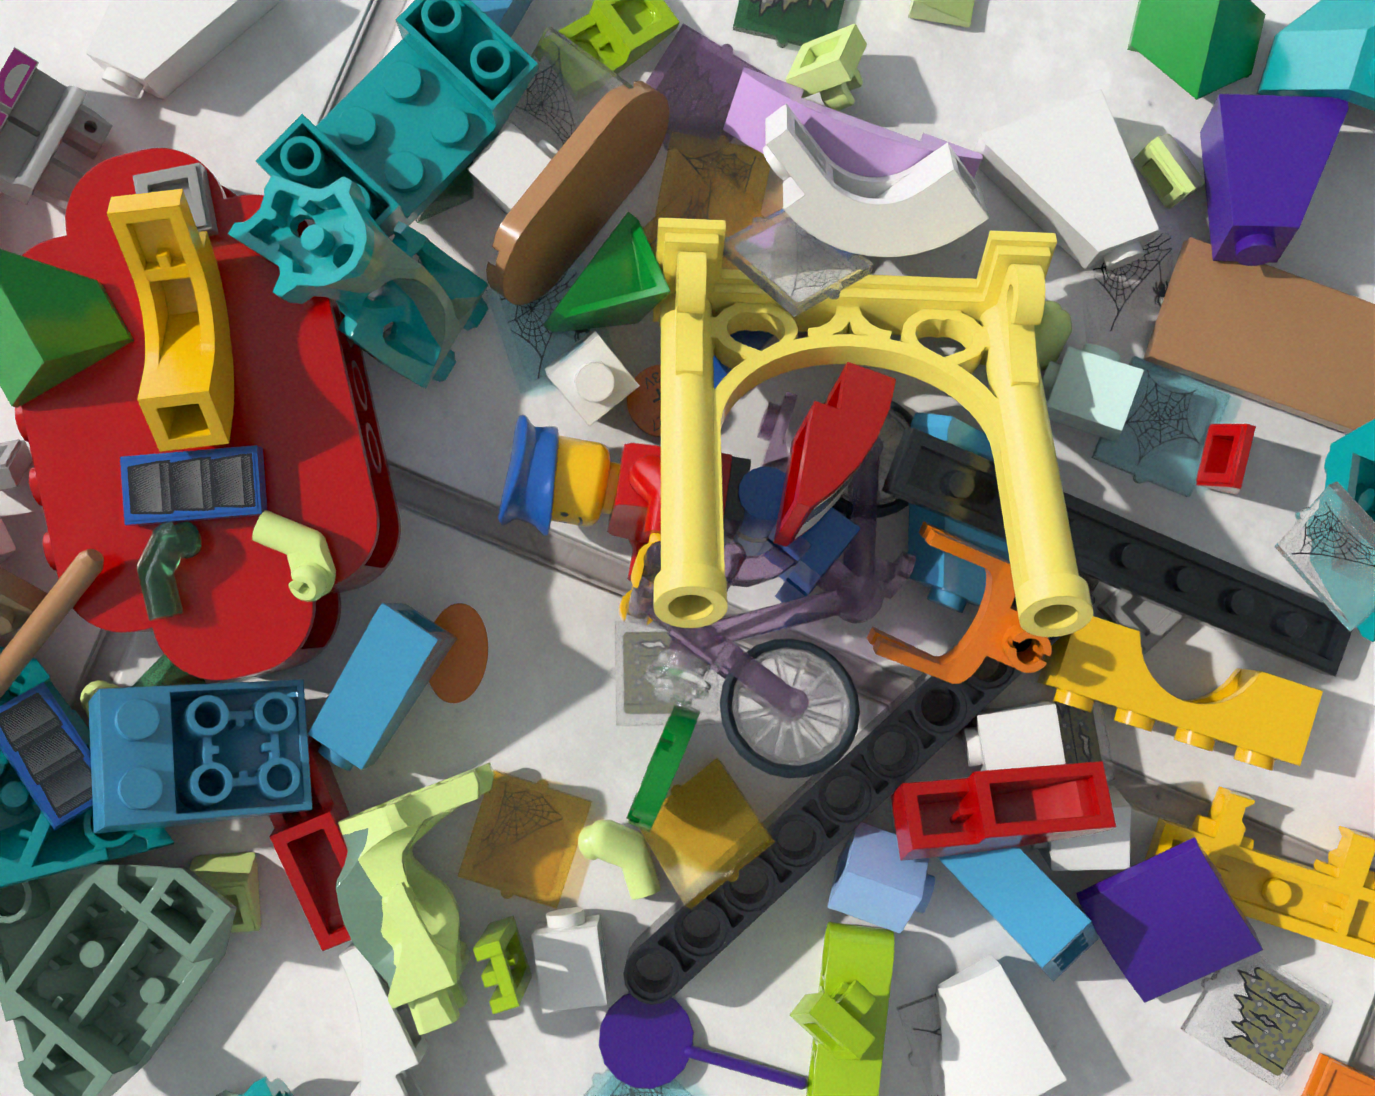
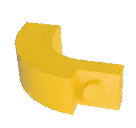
(185, 320)

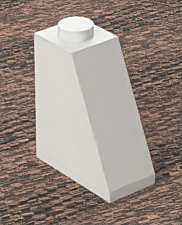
(167, 41)
(1073, 179)

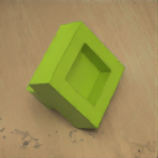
(836, 1018)

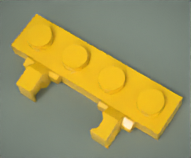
(1321, 902)

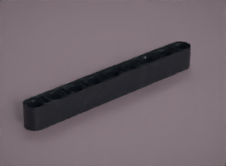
(830, 825)

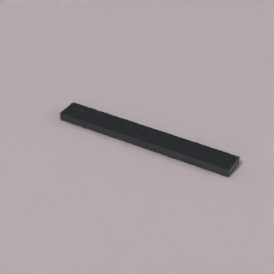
(1129, 557)

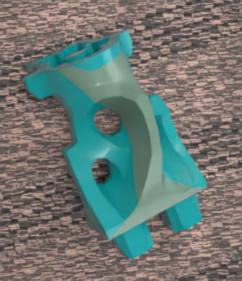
(367, 275)

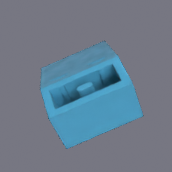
(197, 753)

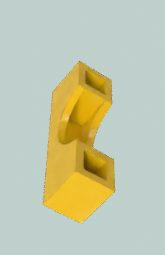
(1250, 710)

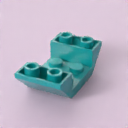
(413, 114)

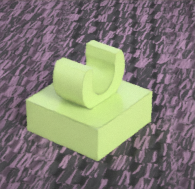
(830, 67)

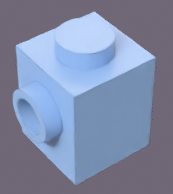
(876, 884)

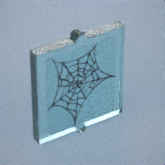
(1164, 429)

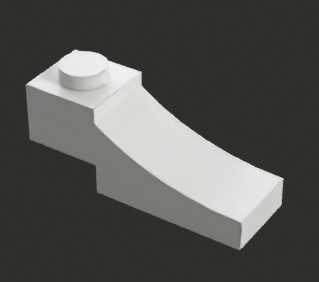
(387, 1033)

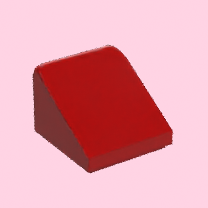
(1225, 457)

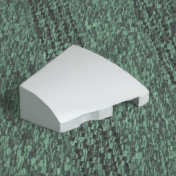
(990, 1037)

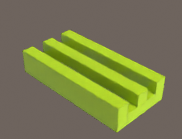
(504, 948)

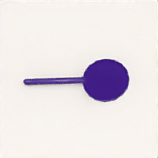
(653, 1043)

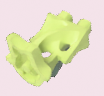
(399, 909)

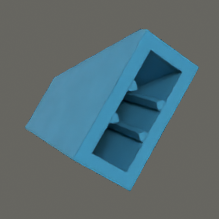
(951, 578)
(379, 685)
(1026, 906)

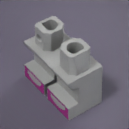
(34, 121)

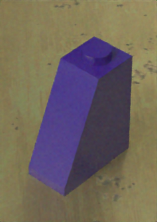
(1263, 169)

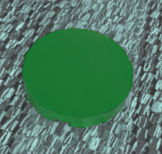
(663, 767)

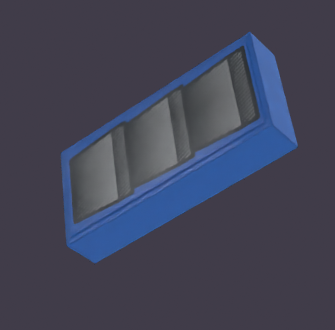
(193, 485)
(47, 755)

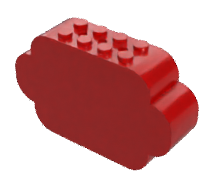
(295, 395)

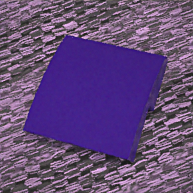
(1169, 920)

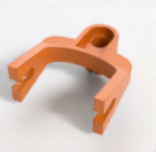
(988, 635)

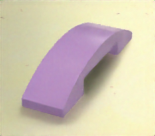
(843, 138)

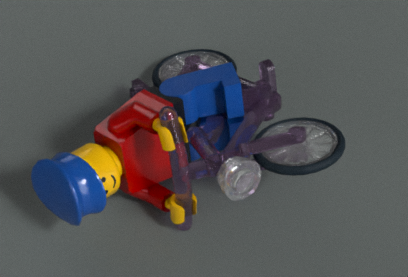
(785, 699)

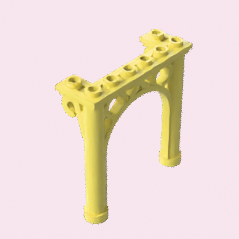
(985, 314)

